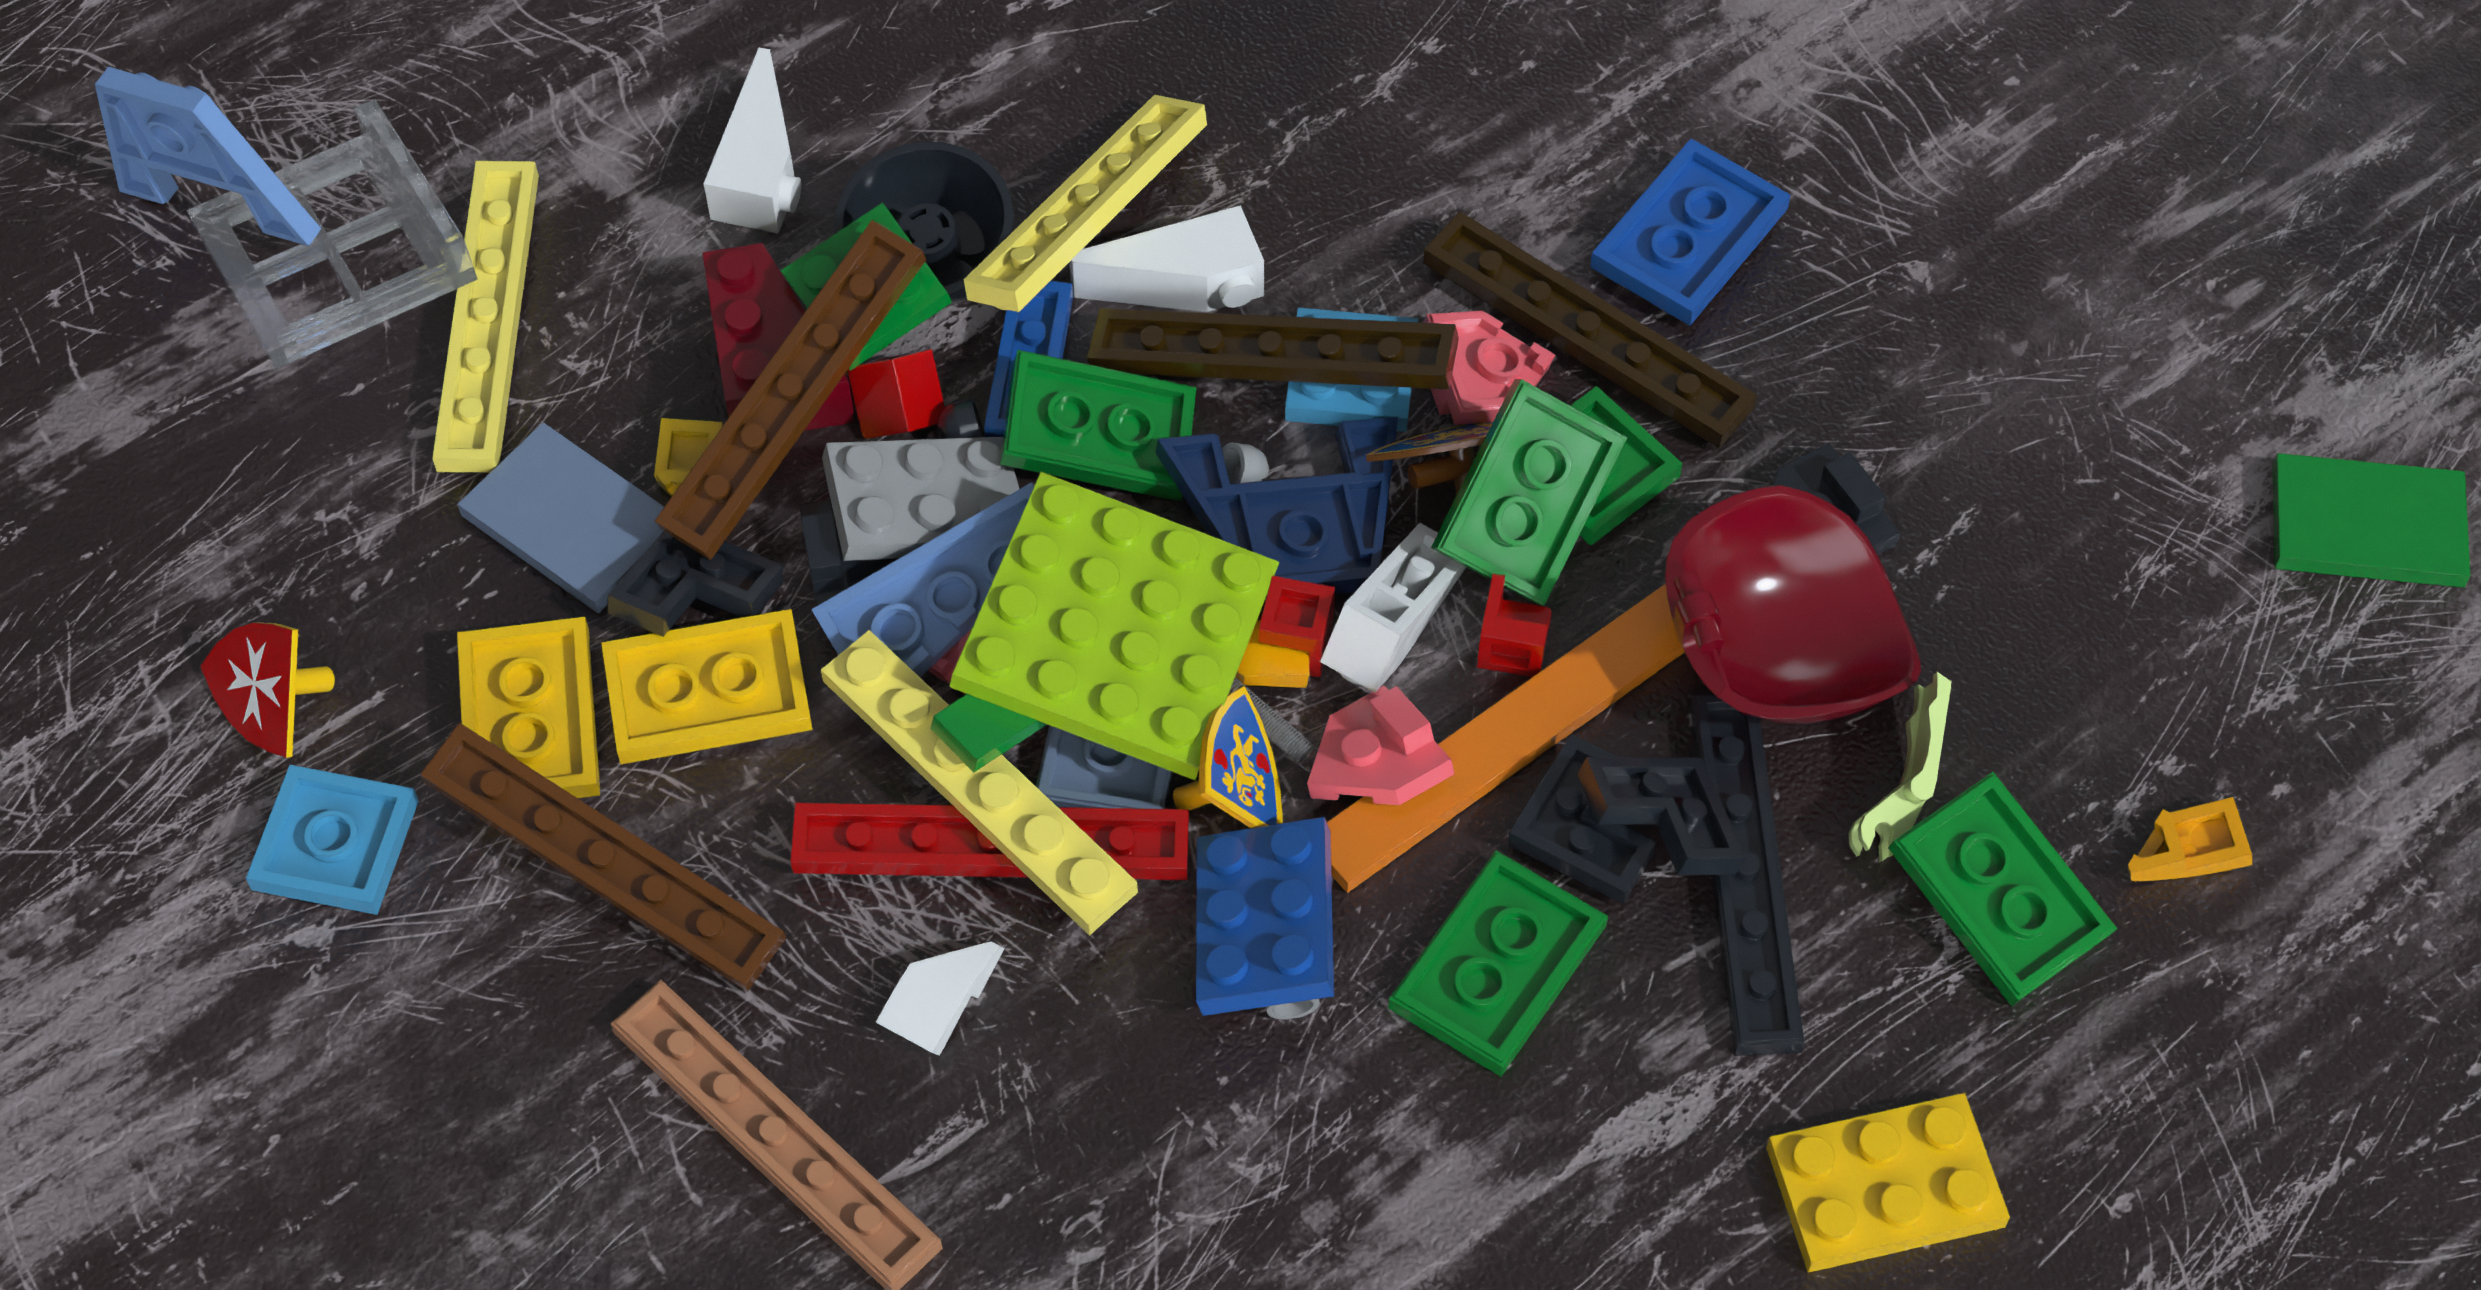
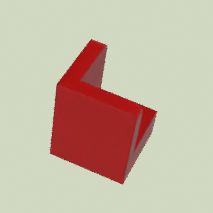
(897, 394)
(1298, 618)
(1512, 633)

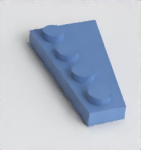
(930, 594)

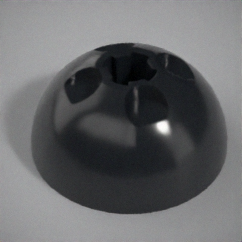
(936, 198)

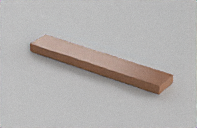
(777, 1137)

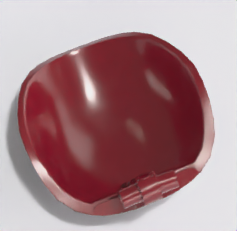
(1787, 608)

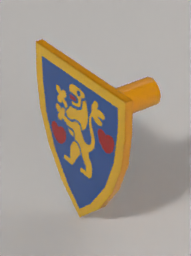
(1236, 766)

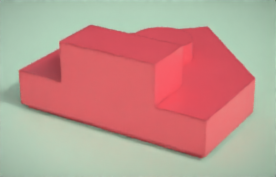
(1485, 366)
(1378, 751)

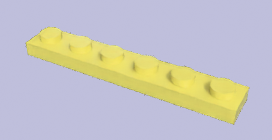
(1084, 203)
(486, 318)
(994, 798)

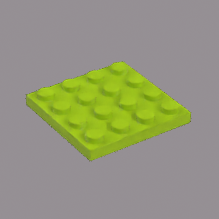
(1114, 624)

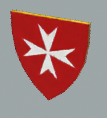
(257, 680)

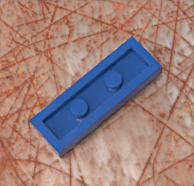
(1036, 329)

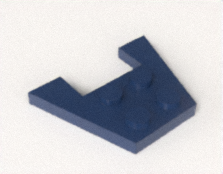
(1315, 526)

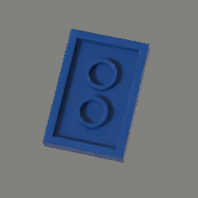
(1690, 231)
(1264, 917)

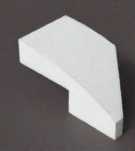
(936, 993)

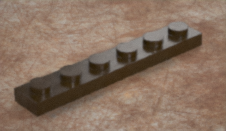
(1590, 329)
(1275, 348)

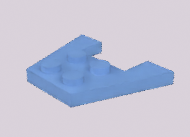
(181, 132)

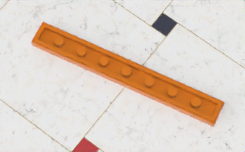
(1510, 737)

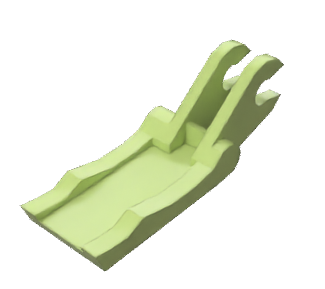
(1901, 807)

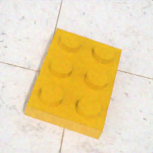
(706, 686)
(534, 697)
(1887, 1182)

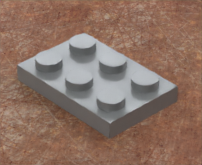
(910, 491)

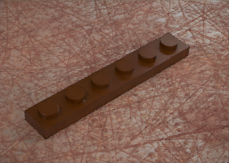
(790, 390)
(603, 857)

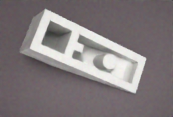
(753, 167)
(1180, 266)
(1390, 611)

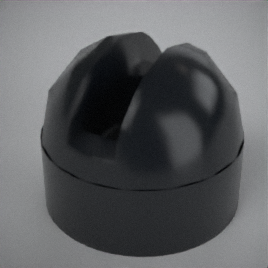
(960, 420)

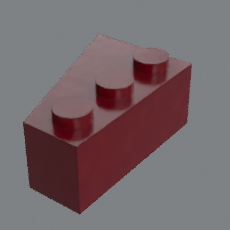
(751, 320)

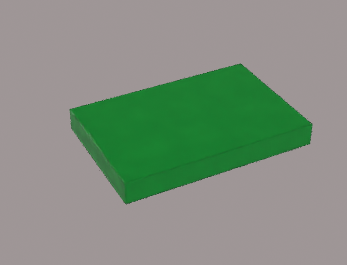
(1093, 423)
(1529, 492)
(2370, 520)
(2002, 888)
(1497, 963)

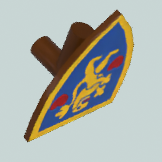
(1457, 440)

